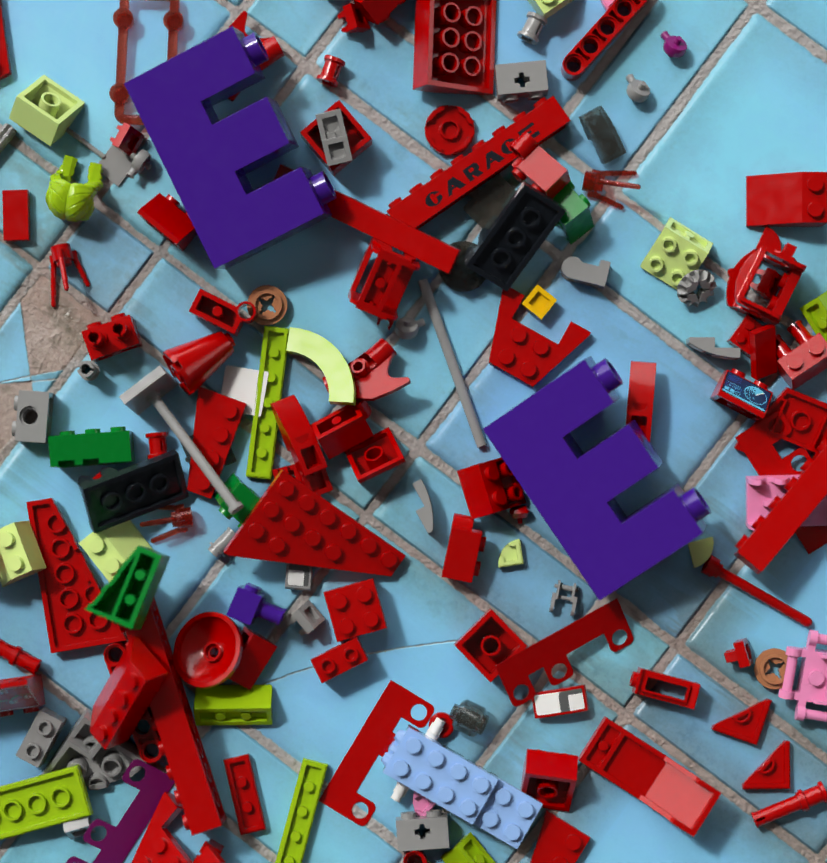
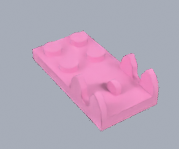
(762, 491)

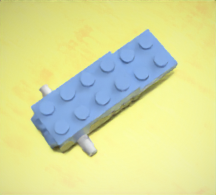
(458, 784)

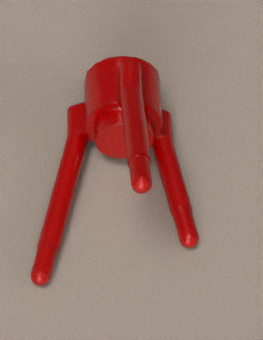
(62, 257)

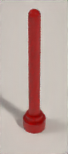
(714, 568)

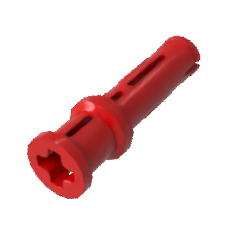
(801, 801)

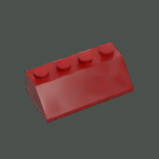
(126, 695)

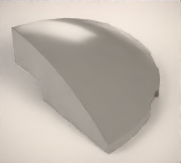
(97, 765)

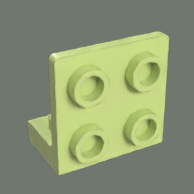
(676, 253)

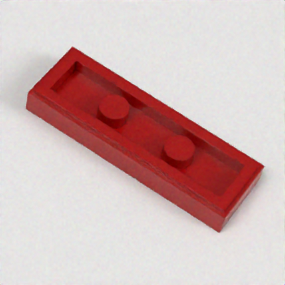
(244, 794)

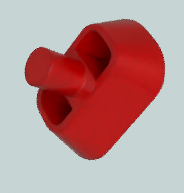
(519, 512)

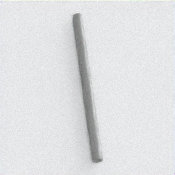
(452, 363)

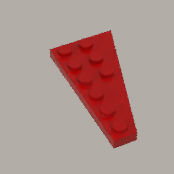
(67, 584)

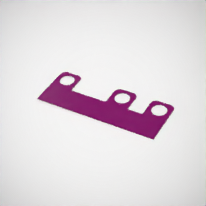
(122, 838)

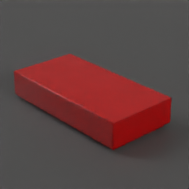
(16, 215)
(763, 351)

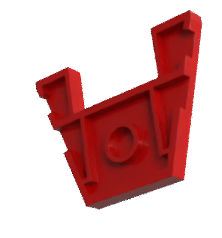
(524, 351)
(805, 416)
(160, 845)

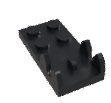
(514, 236)
(133, 490)

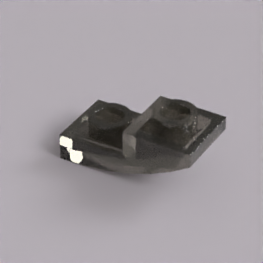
(603, 134)

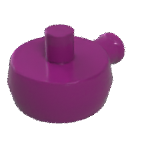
(673, 45)

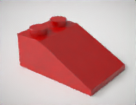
(786, 200)

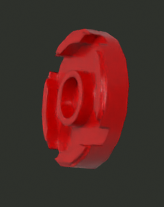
(449, 130)

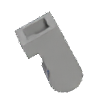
(576, 271)

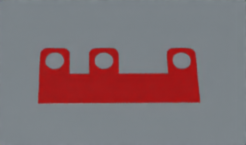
(758, 446)
(554, 648)
(370, 742)

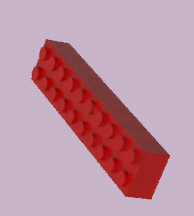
(179, 734)

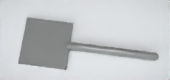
(114, 162)

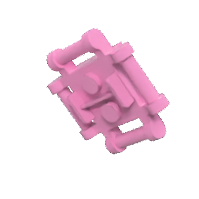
(811, 679)

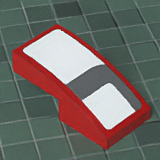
(560, 701)

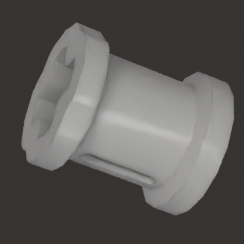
(532, 28)

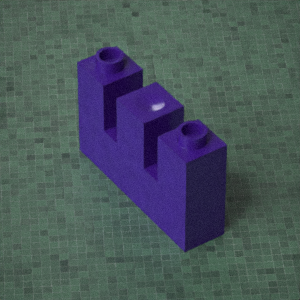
(212, 156)
(579, 488)

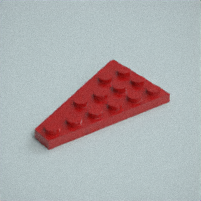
(306, 529)

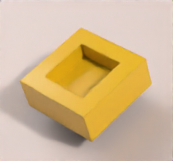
(539, 302)

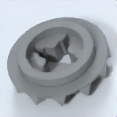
(689, 283)

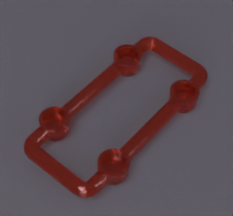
(124, 20)

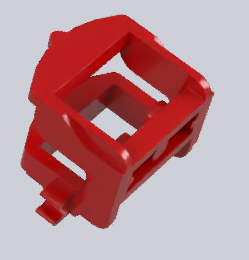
(744, 272)
(385, 281)

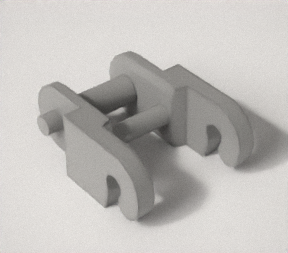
(573, 599)

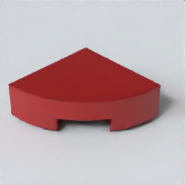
(769, 239)

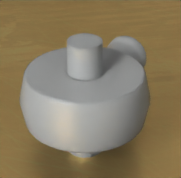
(637, 89)
(139, 163)
(407, 328)

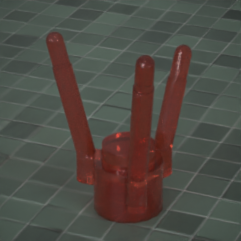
(594, 182)
(180, 518)

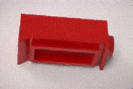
(639, 680)

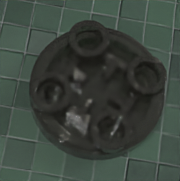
(461, 277)

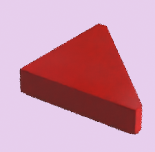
(745, 724)
(773, 772)

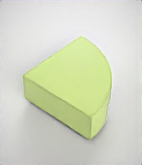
(700, 551)
(511, 554)

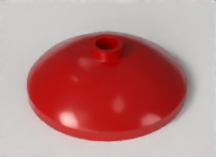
(197, 647)

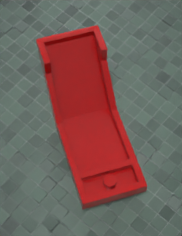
(649, 776)

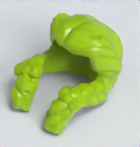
(73, 200)

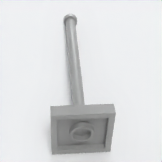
(149, 392)

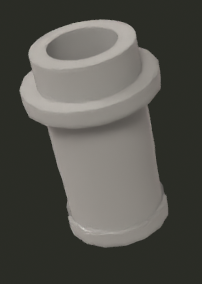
(92, 374)
(219, 545)

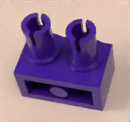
(251, 603)

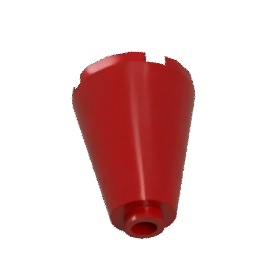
(198, 359)

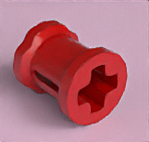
(331, 71)
(157, 443)

